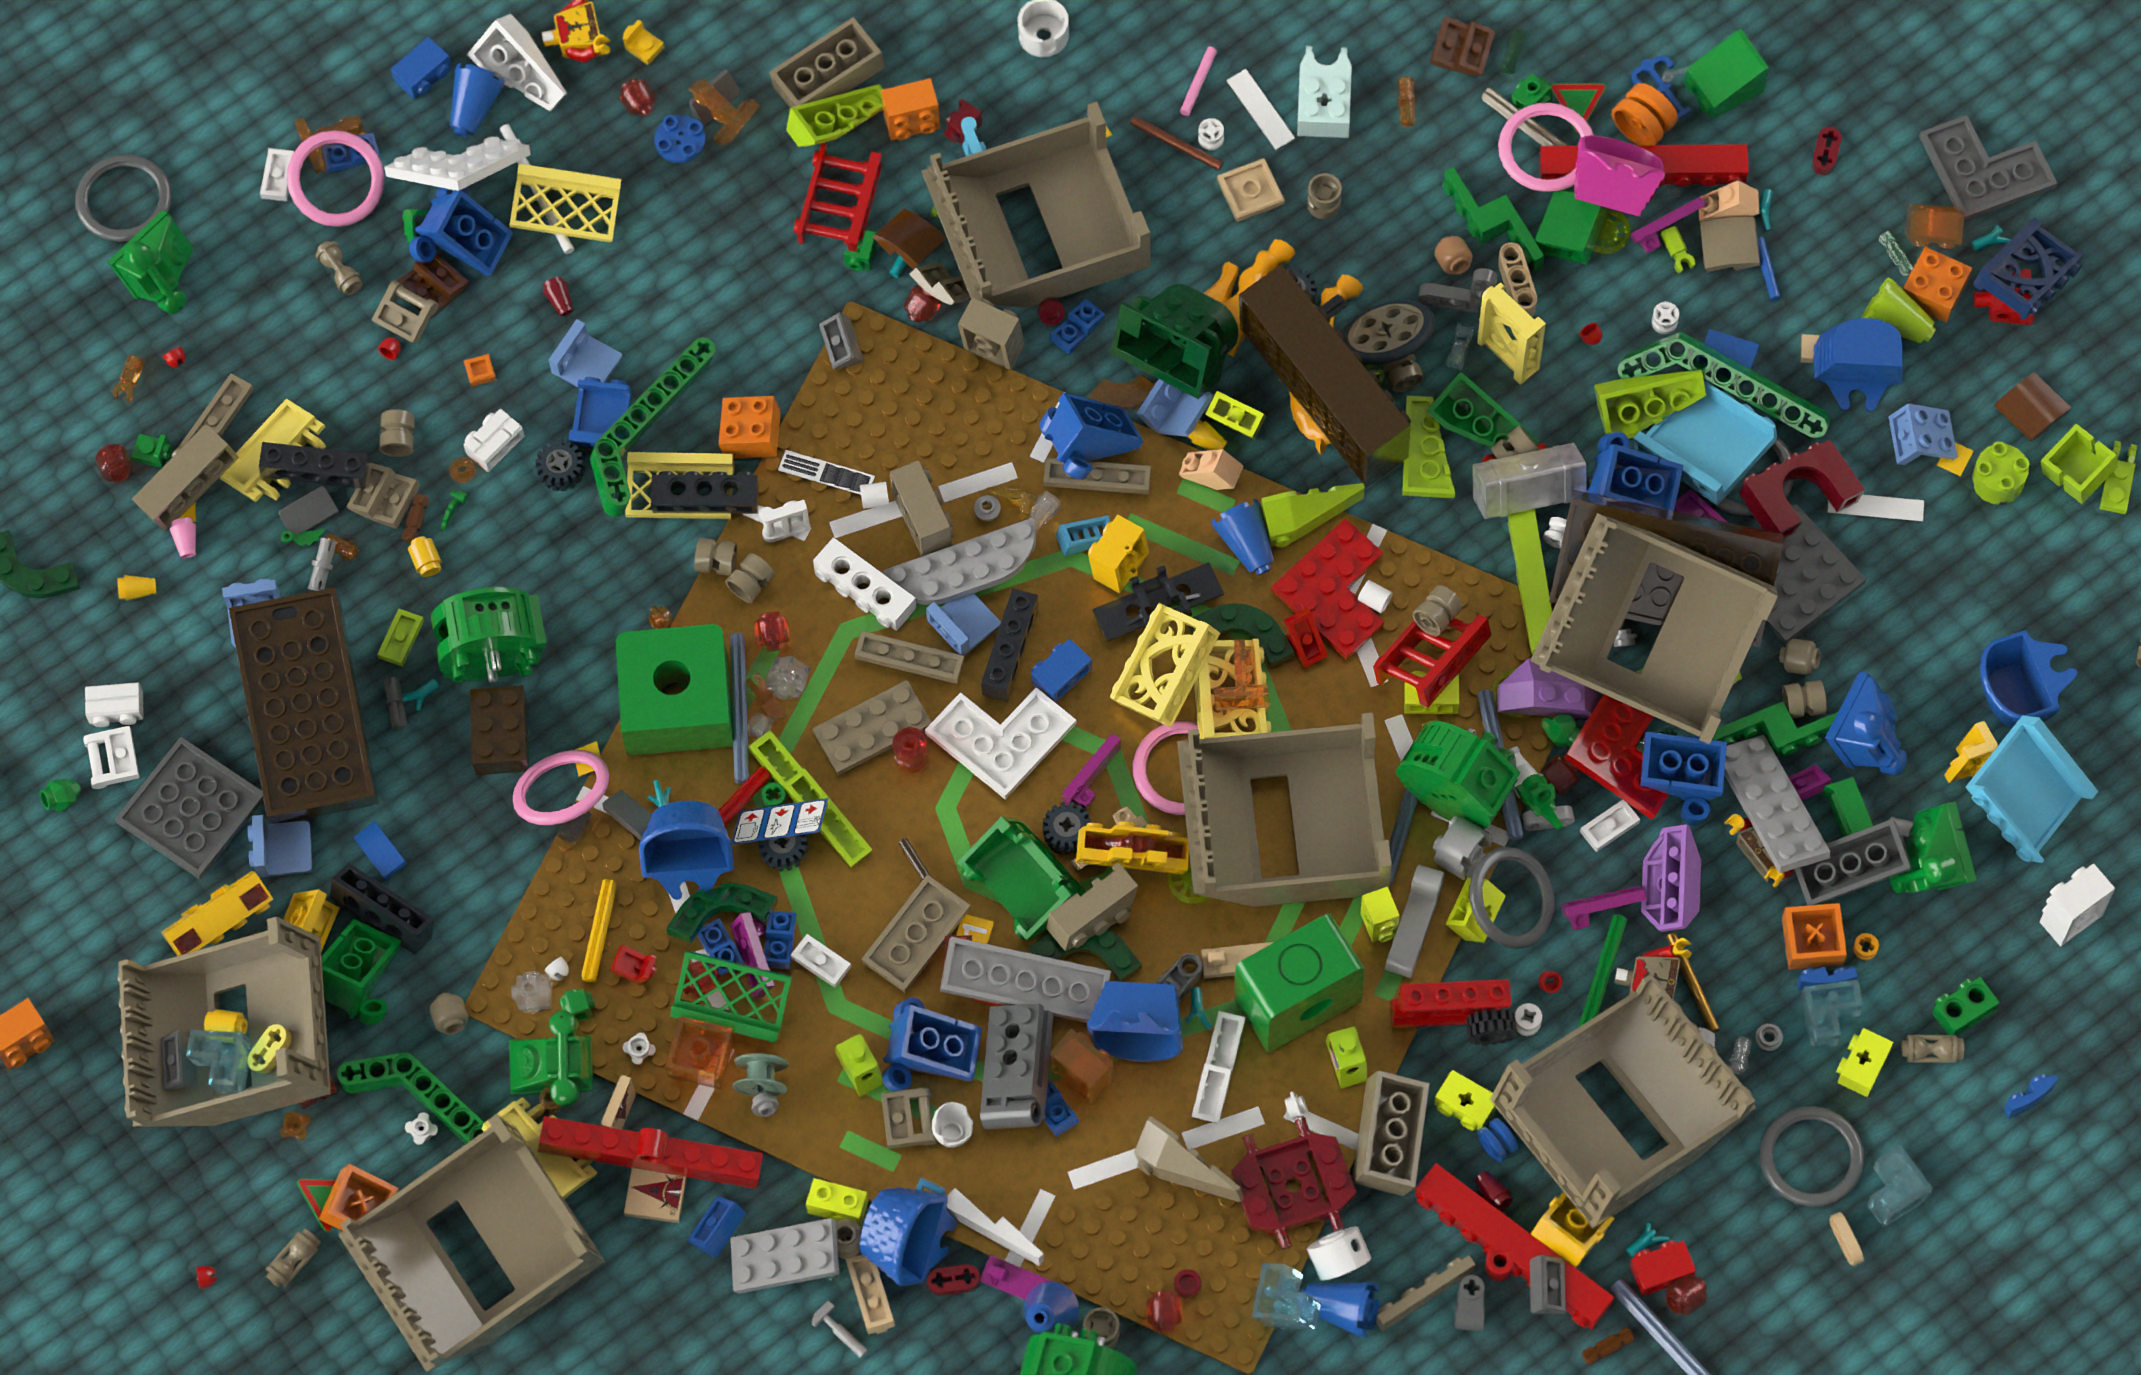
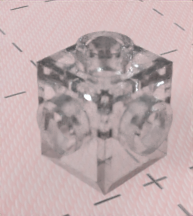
(787, 677)
(532, 992)

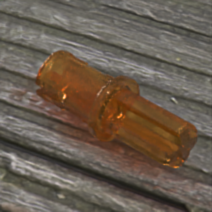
(1406, 101)
(766, 698)

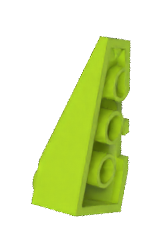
(833, 116)
(1640, 402)
(1294, 515)

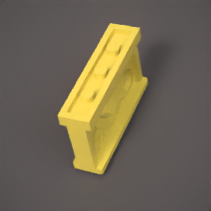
(1519, 355)
(1151, 644)
(1210, 720)

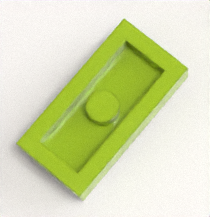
(400, 637)

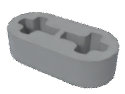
(1533, 823)

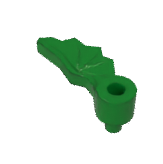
(460, 497)
(302, 539)

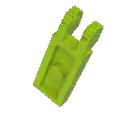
(2118, 485)

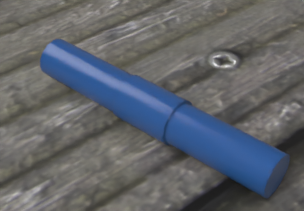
(1768, 271)

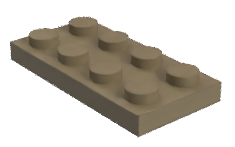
(870, 727)
(916, 933)

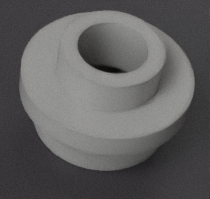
(987, 515)
(1625, 638)
(1769, 1029)
(764, 1104)

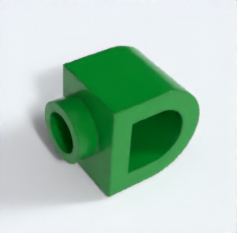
(578, 1003)

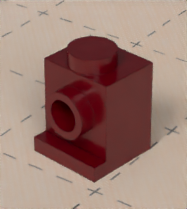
(954, 129)

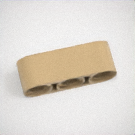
(1517, 270)

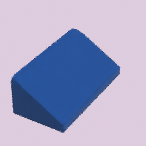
(717, 1226)

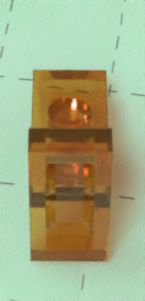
(723, 111)
(349, 124)
(1244, 694)

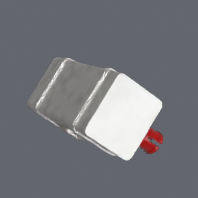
(1528, 480)

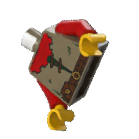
(1754, 849)
(1660, 963)

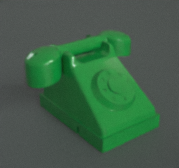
(154, 263)
(1936, 852)
(354, 968)
(553, 1062)

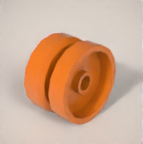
(1644, 115)

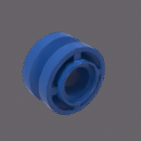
(1497, 1140)

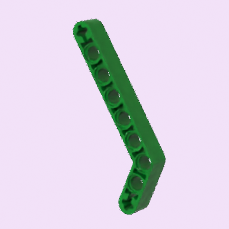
(1731, 384)
(647, 414)
(411, 1081)

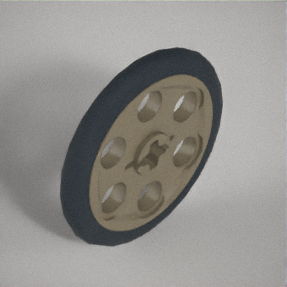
(1397, 327)

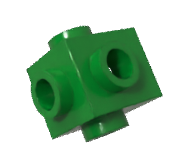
(1531, 92)

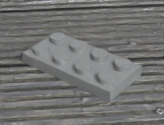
(784, 1256)

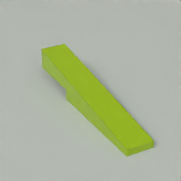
(1530, 573)
(801, 788)

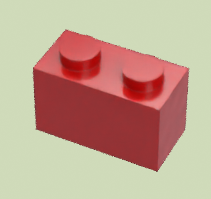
(1661, 1267)

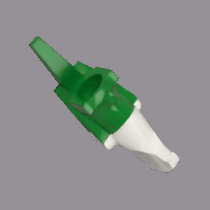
(1534, 790)

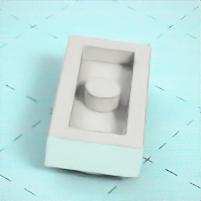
(275, 175)
(1610, 825)
(821, 961)

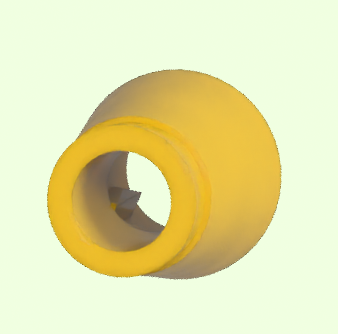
(1207, 437)
(135, 587)

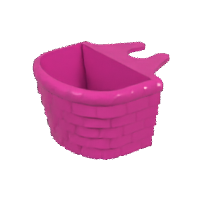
(1616, 174)

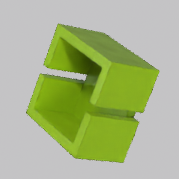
(2076, 466)

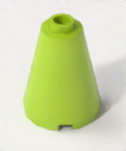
(1901, 311)

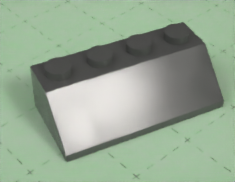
(1855, 863)

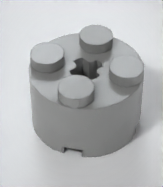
(1461, 847)

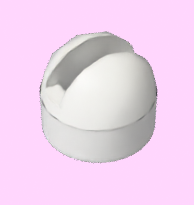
(557, 969)

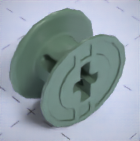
(760, 1074)

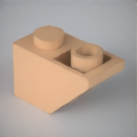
(1730, 201)
(1211, 469)

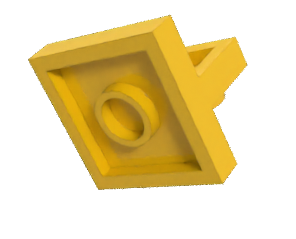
(1972, 752)
(312, 913)

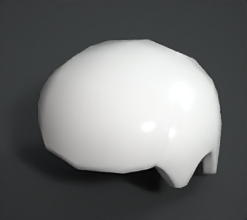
(952, 1125)

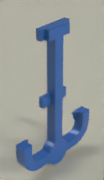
(1648, 67)

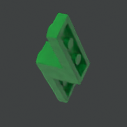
(1492, 219)
(1777, 728)

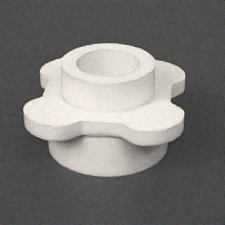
(636, 1041)
(1296, 1106)
(421, 1136)

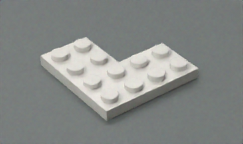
(457, 170)
(1003, 752)

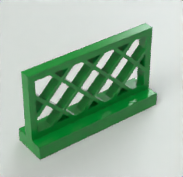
(740, 1023)

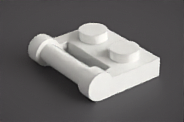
(793, 520)
(120, 756)

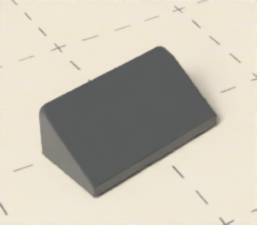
(725, 86)
(841, 341)
(308, 511)
(628, 813)
(177, 1068)
(1547, 1285)

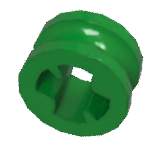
(773, 788)

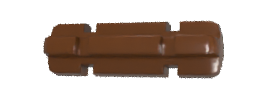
(415, 517)
(1607, 1346)

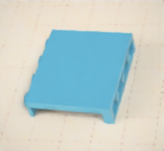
(1713, 440)
(2029, 786)

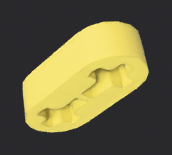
(267, 1047)

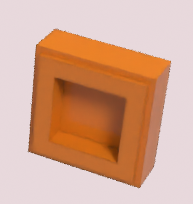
(479, 370)

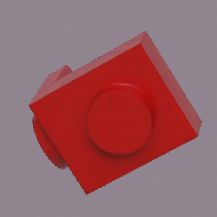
(633, 965)

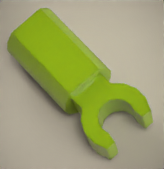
(1677, 248)

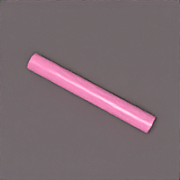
(1198, 81)

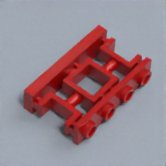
(1447, 1002)

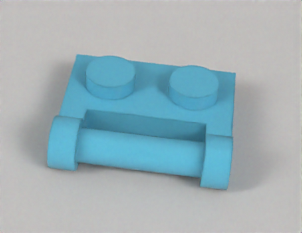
(971, 144)

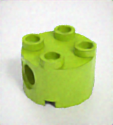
(2000, 473)

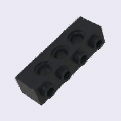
(313, 465)
(743, 502)
(1009, 645)
(381, 908)

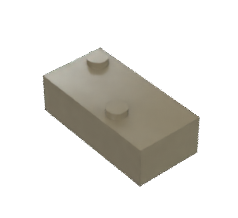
(828, 66)
(185, 477)
(1390, 1133)

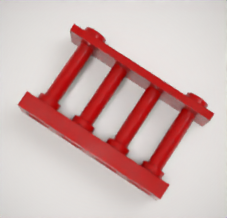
(857, 214)
(1441, 670)

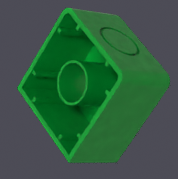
(678, 722)
(1298, 982)

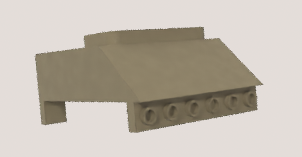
(1077, 199)
(1696, 647)
(1331, 805)
(175, 994)
(1664, 1071)
(516, 1216)

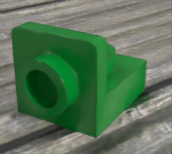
(865, 253)
(152, 450)

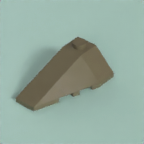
(1168, 1159)

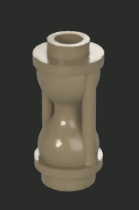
(345, 277)
(1947, 1048)
(302, 1248)

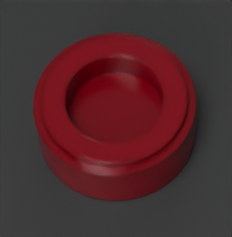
(1050, 311)
(1187, 1283)

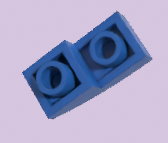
(342, 156)
(1077, 327)
(380, 850)
(780, 939)
(718, 944)
(1819, 976)
(2036, 1092)
(1057, 1112)

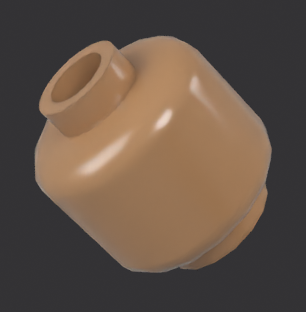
(1453, 255)

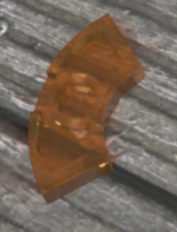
(1124, 395)

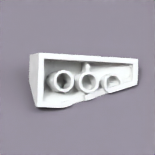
(514, 56)

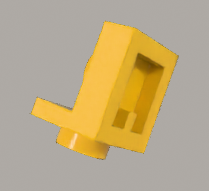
(642, 43)

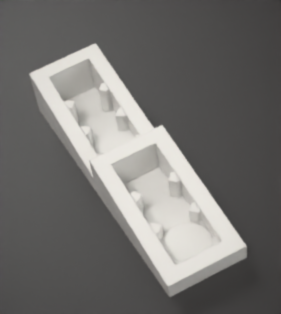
(1219, 1067)
(1002, 1232)

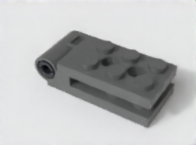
(1016, 1066)

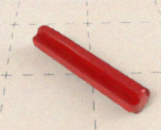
(744, 794)

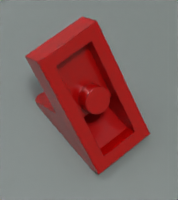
(1305, 638)

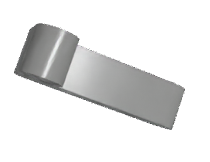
(1415, 921)

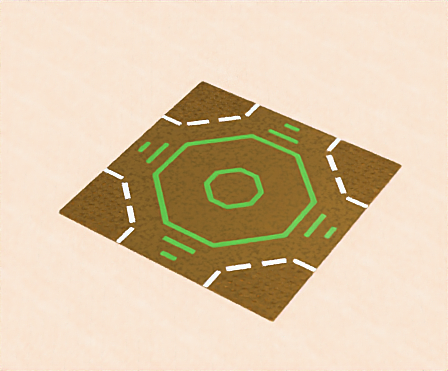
(1077, 1194)

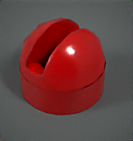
(1591, 334)
(389, 348)
(172, 356)
(1550, 986)
(204, 1278)

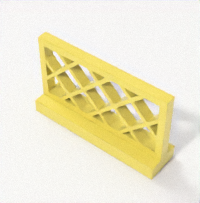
(569, 182)
(678, 464)

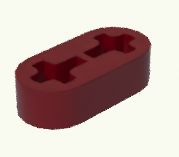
(1831, 152)
(953, 1286)

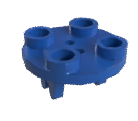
(669, 135)

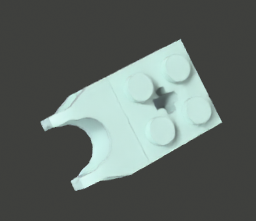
(1324, 97)

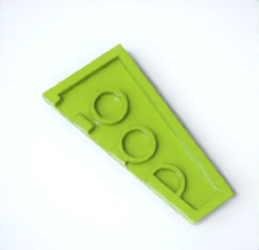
(1426, 467)

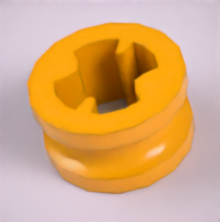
(1874, 945)

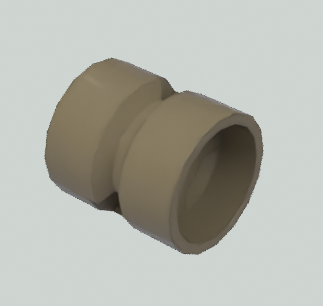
(1324, 196)
(1404, 374)
(397, 433)
(1517, 443)
(715, 556)
(747, 581)
(1438, 609)
(1804, 699)
(1105, 1323)

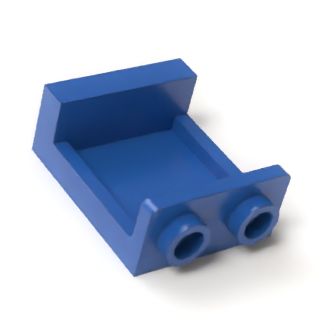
(598, 409)

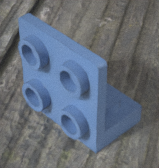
(583, 356)
(1172, 410)
(1921, 431)
(963, 622)

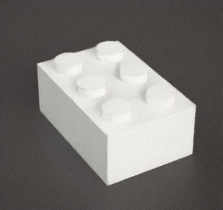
(2076, 904)

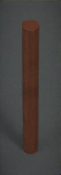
(1176, 143)

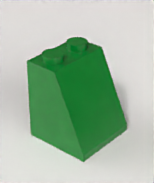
(1727, 75)

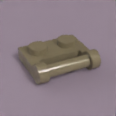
(400, 319)
(899, 1118)

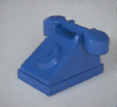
(462, 230)
(1087, 431)
(1634, 474)
(1866, 729)
(1685, 770)
(928, 1044)

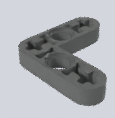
(1456, 297)

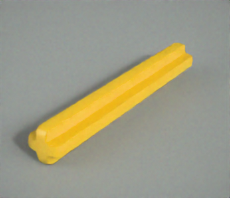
(599, 930)

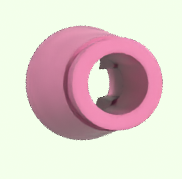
(184, 536)

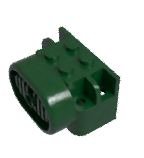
(1177, 337)

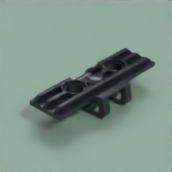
(1148, 594)

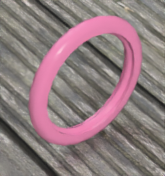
(1510, 128)
(358, 144)
(1140, 760)
(575, 810)

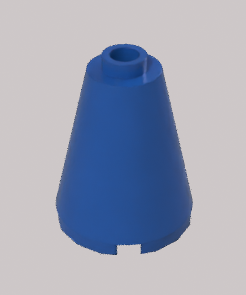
(472, 98)
(1246, 536)
(1347, 1304)
(1050, 1305)

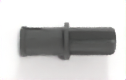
(395, 703)

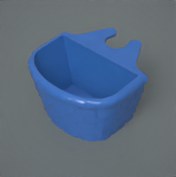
(1860, 357)
(2020, 678)
(685, 845)
(1137, 1021)
(905, 1233)

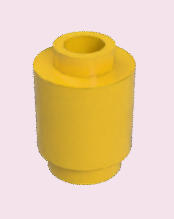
(425, 556)
(225, 1021)

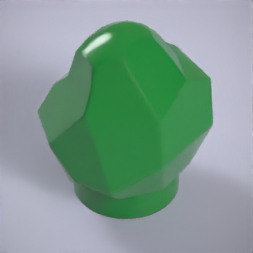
(1561, 729)
(60, 794)

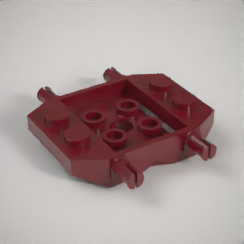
(1291, 1162)

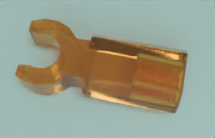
(129, 377)

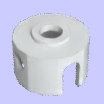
(1039, 16)
(1334, 1254)

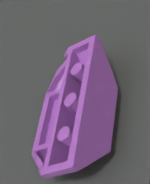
(1545, 694)
(1672, 879)

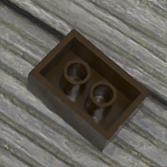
(499, 730)

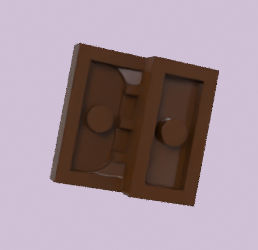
(1462, 46)
(910, 237)
(434, 281)
(2032, 406)

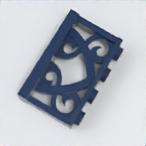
(2033, 240)

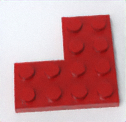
(1323, 585)
(1609, 754)

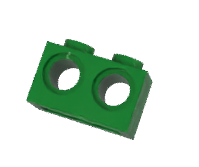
(1969, 1012)

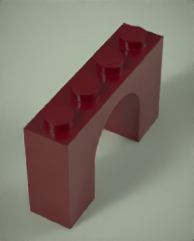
(1820, 465)

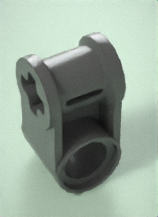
(1183, 981)
(1470, 1308)

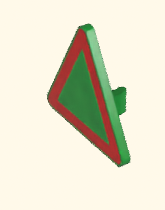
(1578, 97)
(316, 1194)

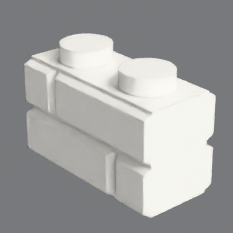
(493, 439)
(114, 704)

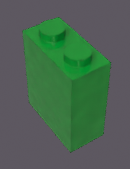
(1570, 227)

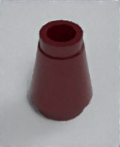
(558, 294)
(1494, 1191)

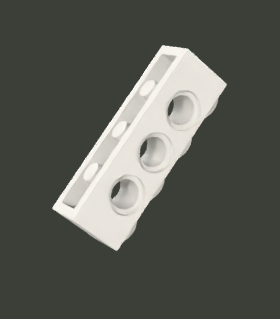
(838, 556)

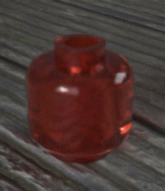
(637, 97)
(921, 305)
(114, 463)
(771, 631)
(1561, 774)
(705, 983)
(1686, 1294)
(1164, 1310)

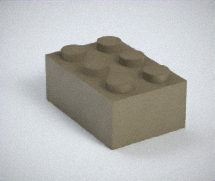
(991, 333)
(921, 508)

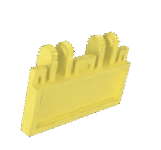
(285, 426)
(562, 1170)

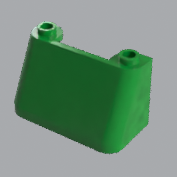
(1020, 874)

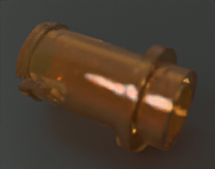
(345, 549)
(544, 1099)

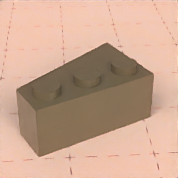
(1094, 911)

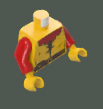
(577, 32)

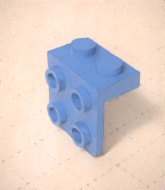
(242, 594)
(280, 847)

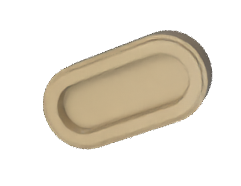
(1846, 1239)

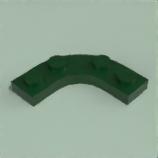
(32, 582)
(1253, 623)
(727, 898)
(1107, 947)

